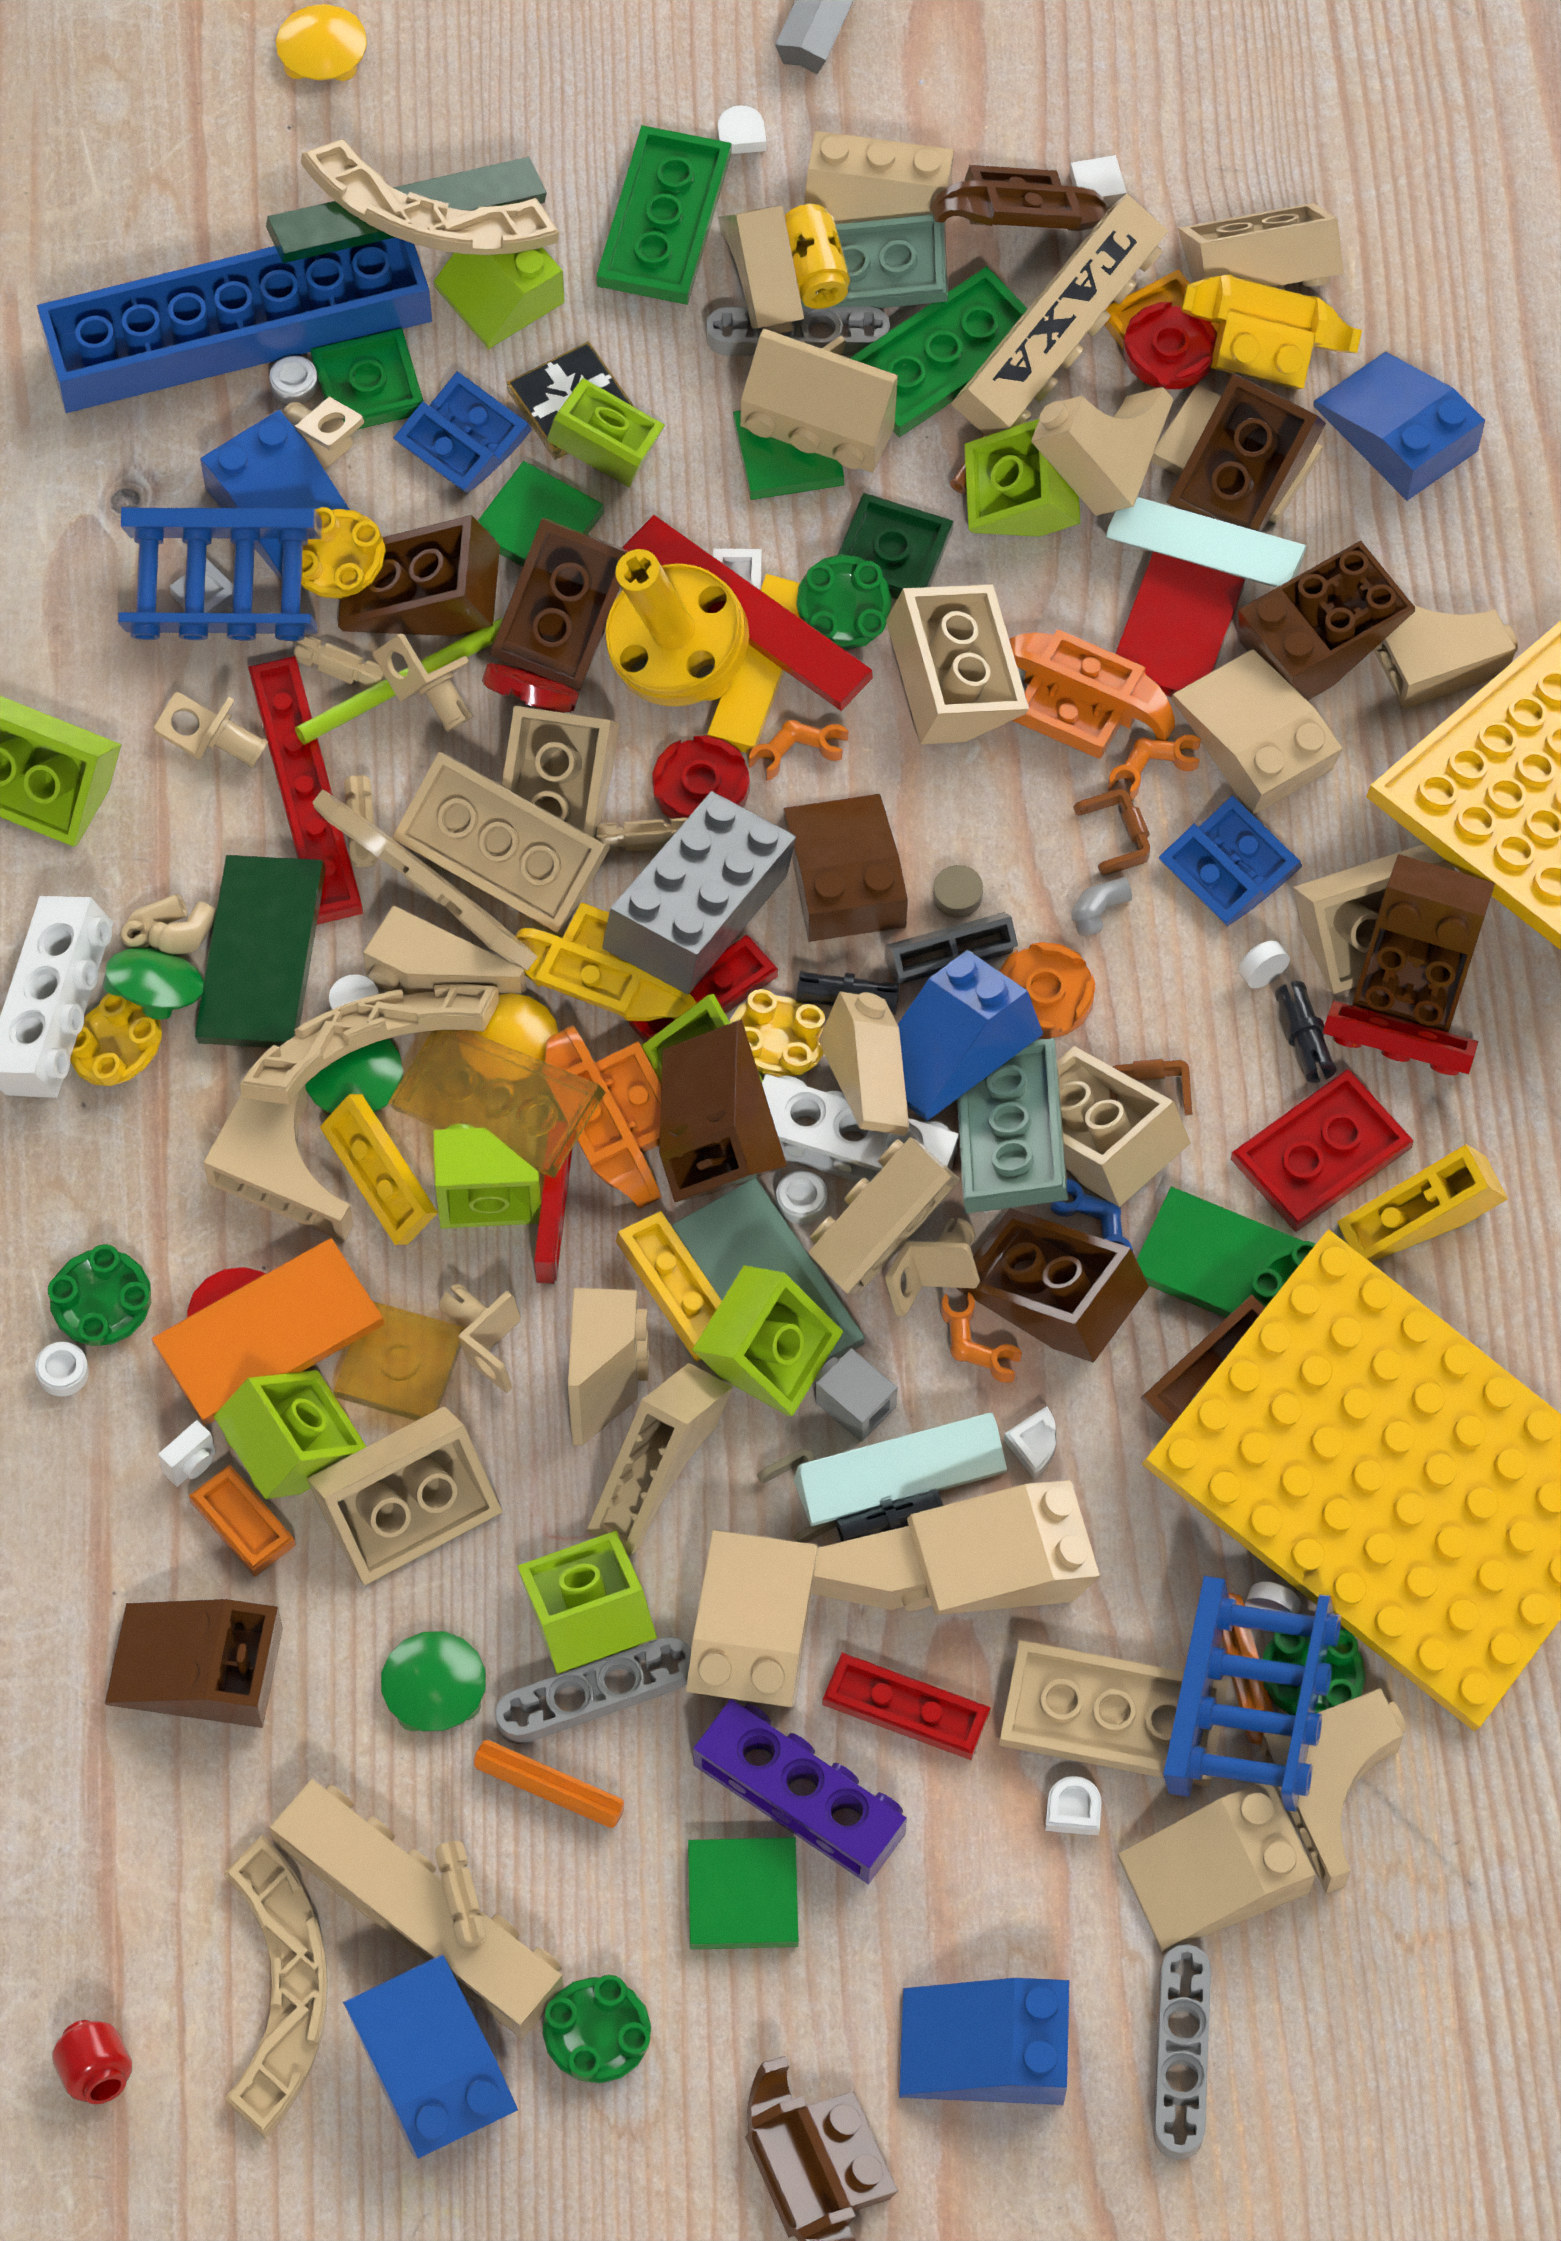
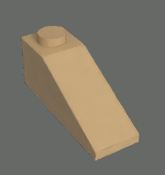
(418, 955)
(867, 1061)
(873, 1571)

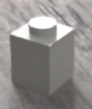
(855, 1393)

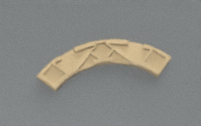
(425, 220)
(425, 878)
(319, 1042)
(297, 1987)

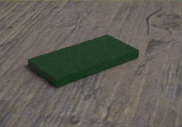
(260, 951)

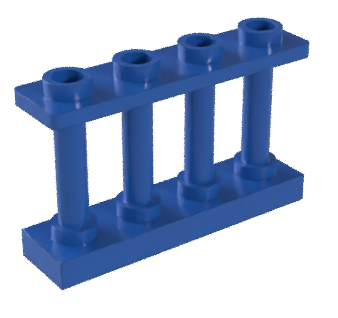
(197, 529)
(1210, 1662)

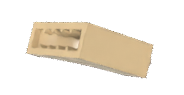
(764, 266)
(1100, 453)
(1444, 653)
(261, 1163)
(656, 1448)
(1350, 1744)

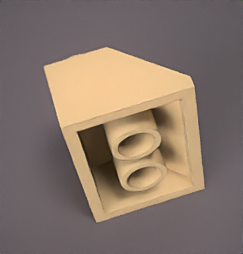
(875, 177)
(1267, 247)
(819, 401)
(955, 662)
(1342, 912)
(881, 1215)
(605, 1358)
(405, 1495)

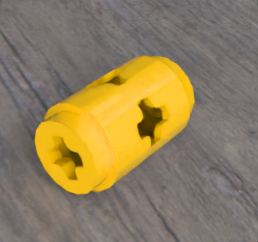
(817, 256)

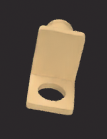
(325, 428)
(435, 685)
(212, 730)
(934, 1265)
(483, 1329)

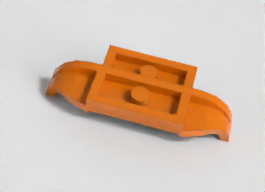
(1086, 692)
(625, 1118)

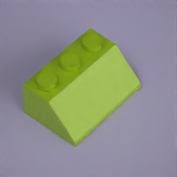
(51, 772)

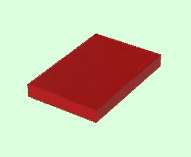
(1179, 621)
(1321, 1150)

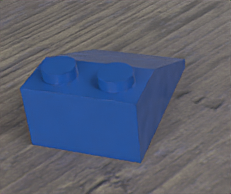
(1403, 422)
(269, 469)
(962, 1031)
(986, 2041)
(430, 2056)

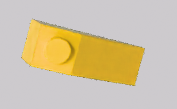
(1425, 1205)

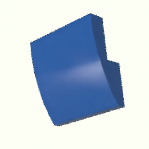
(463, 433)
(1230, 861)

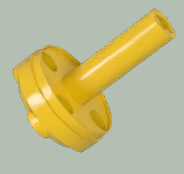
(667, 622)

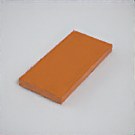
(268, 1328)

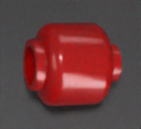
(92, 2061)

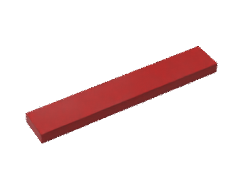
(772, 628)
(300, 780)

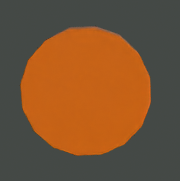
(1056, 983)

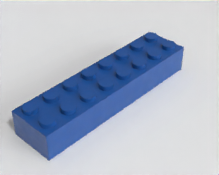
(226, 318)

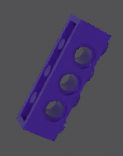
(857, 1847)

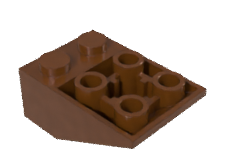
(1325, 619)
(1423, 943)
(715, 1115)
(197, 1659)

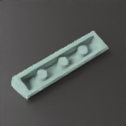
(1207, 542)
(900, 1468)

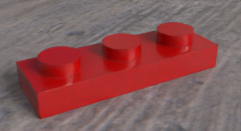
(1400, 1039)

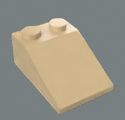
(1258, 730)
(561, 763)
(1111, 1142)
(1005, 1549)
(752, 1619)
(1218, 1867)

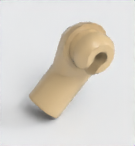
(136, 930)
(183, 936)

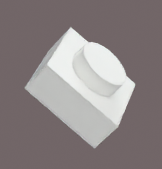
(187, 1454)

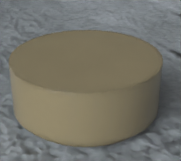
(958, 891)

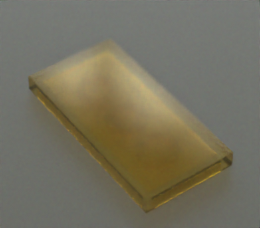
(492, 1086)

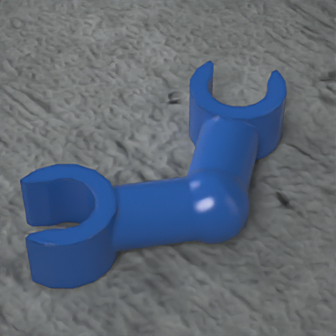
(1095, 1207)

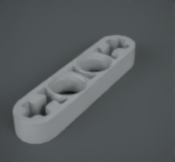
(741, 345)
(598, 1698)
(1186, 2051)

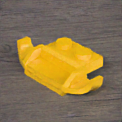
(1267, 329)
(593, 975)

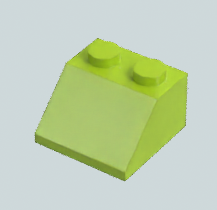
(501, 291)
(1016, 487)
(482, 1180)
(768, 1338)
(287, 1430)
(587, 1602)

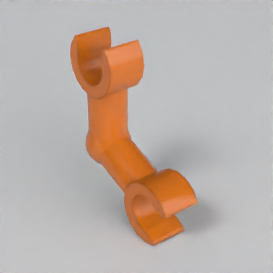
(795, 732)
(1146, 749)
(964, 1349)

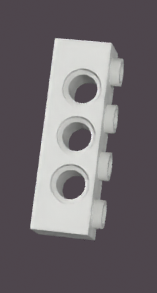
(50, 994)
(822, 1143)

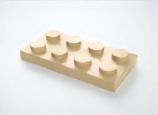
(500, 842)
(1096, 1709)

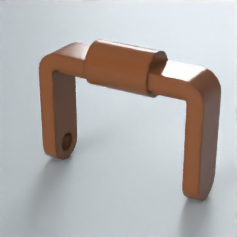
(1134, 824)
(1159, 1069)

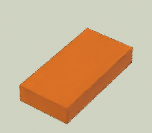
(242, 1520)

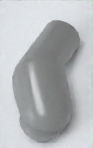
(1095, 900)

